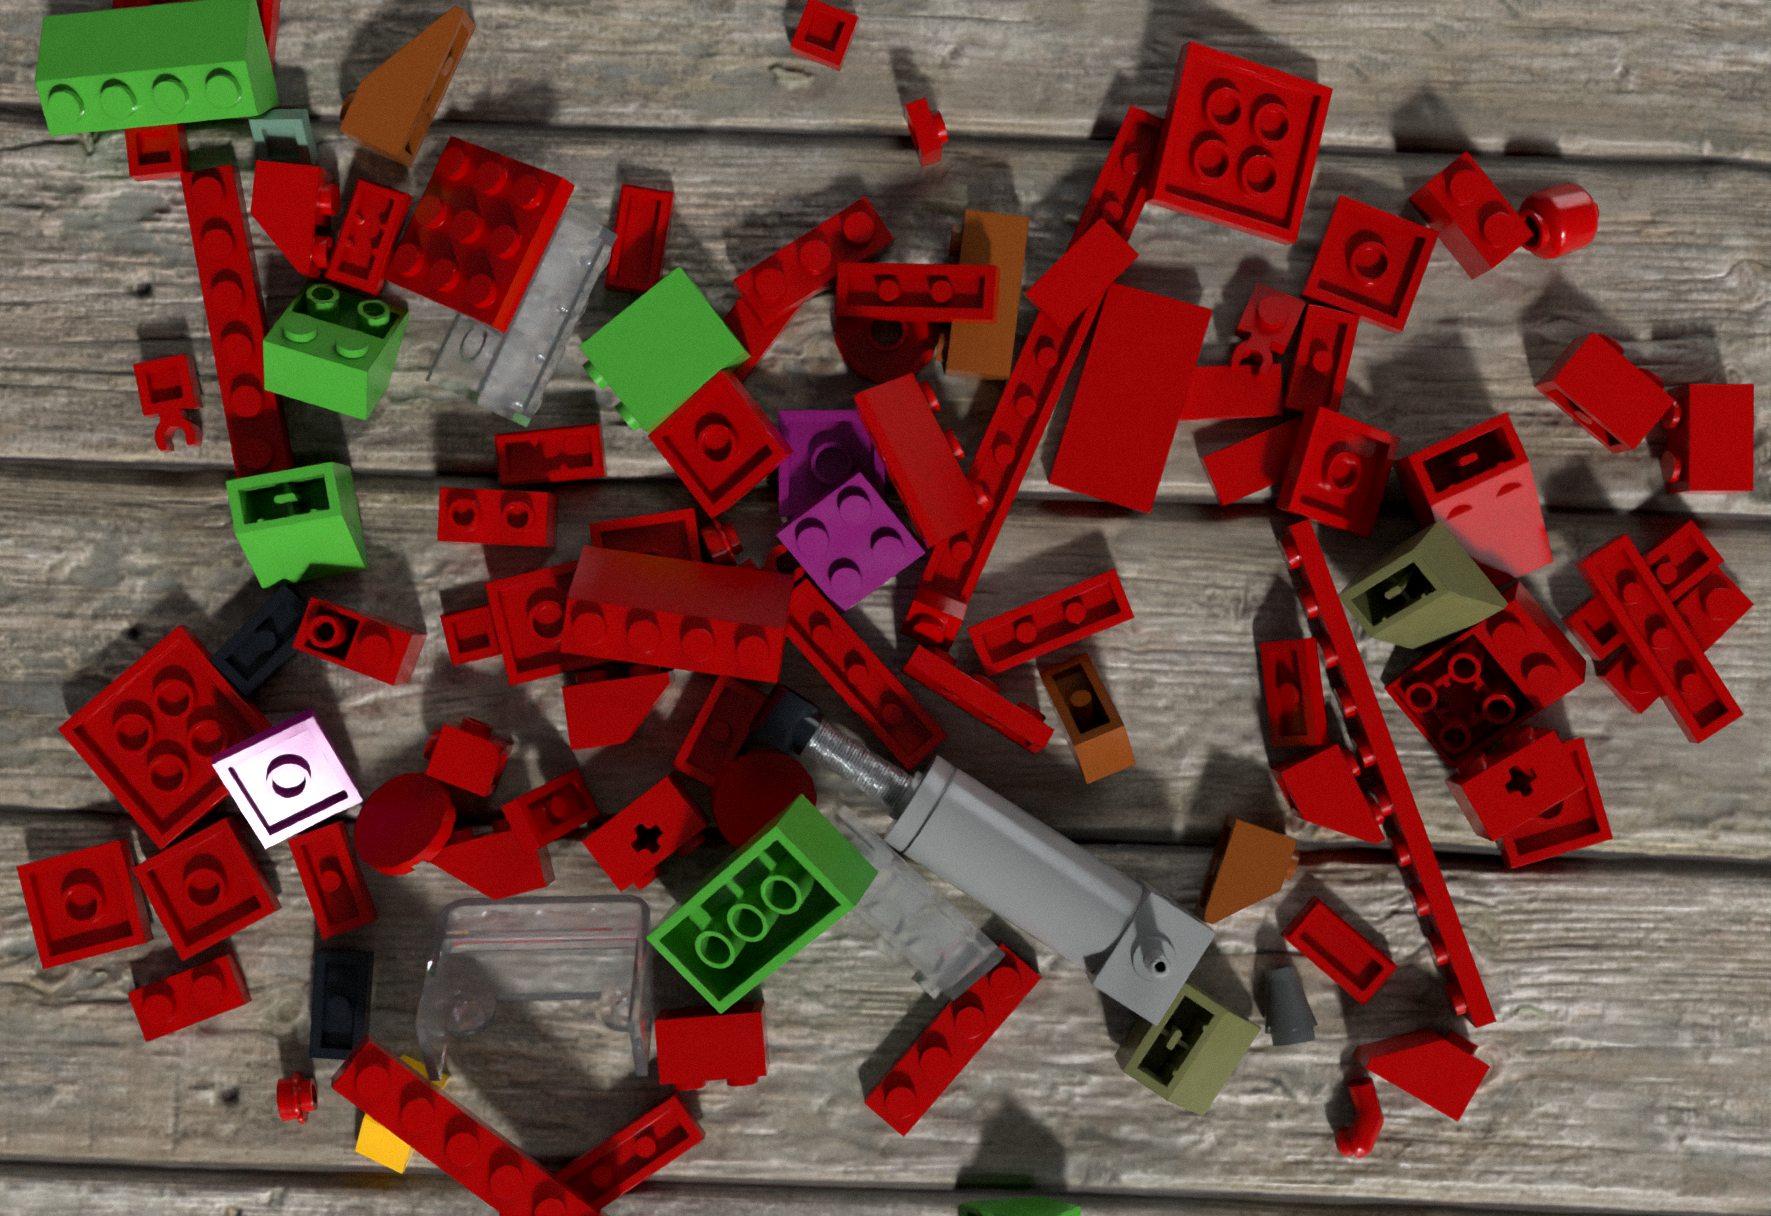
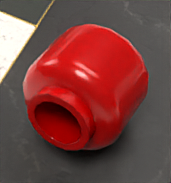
(1560, 218)

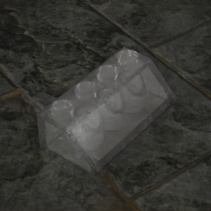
(514, 367)
(915, 918)

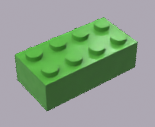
(763, 904)

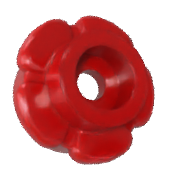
(721, 543)
(296, 1097)

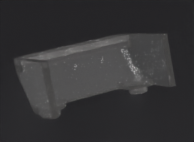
(537, 952)

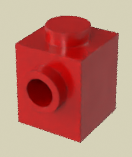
(467, 755)

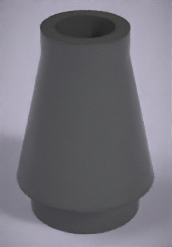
(1287, 1008)

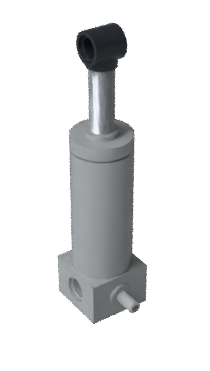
(1115, 928)

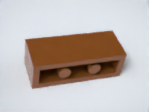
(986, 349)

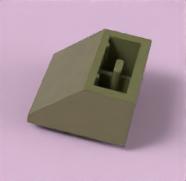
(1421, 592)
(1189, 1050)

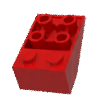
(1483, 496)
(1488, 678)

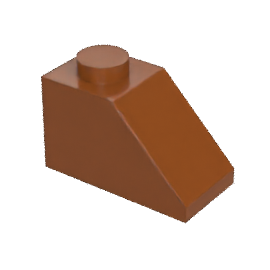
(1087, 718)
(1245, 868)

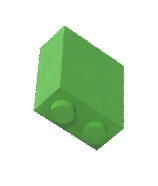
(661, 351)

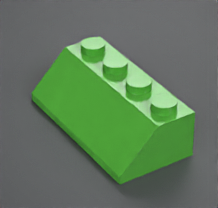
(153, 66)

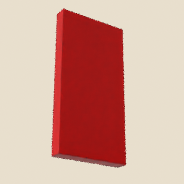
(1130, 397)

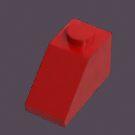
(1428, 1067)

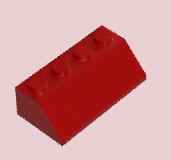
(678, 614)

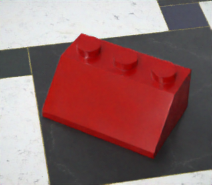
(921, 458)

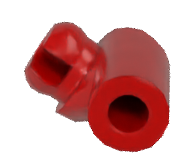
(1368, 1120)

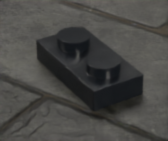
(263, 642)
(340, 1002)

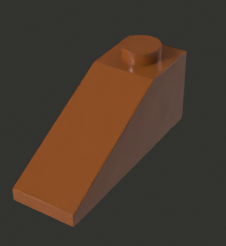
(404, 93)

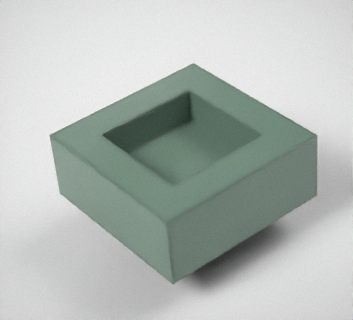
(284, 136)

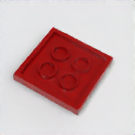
(1238, 144)
(479, 232)
(157, 734)

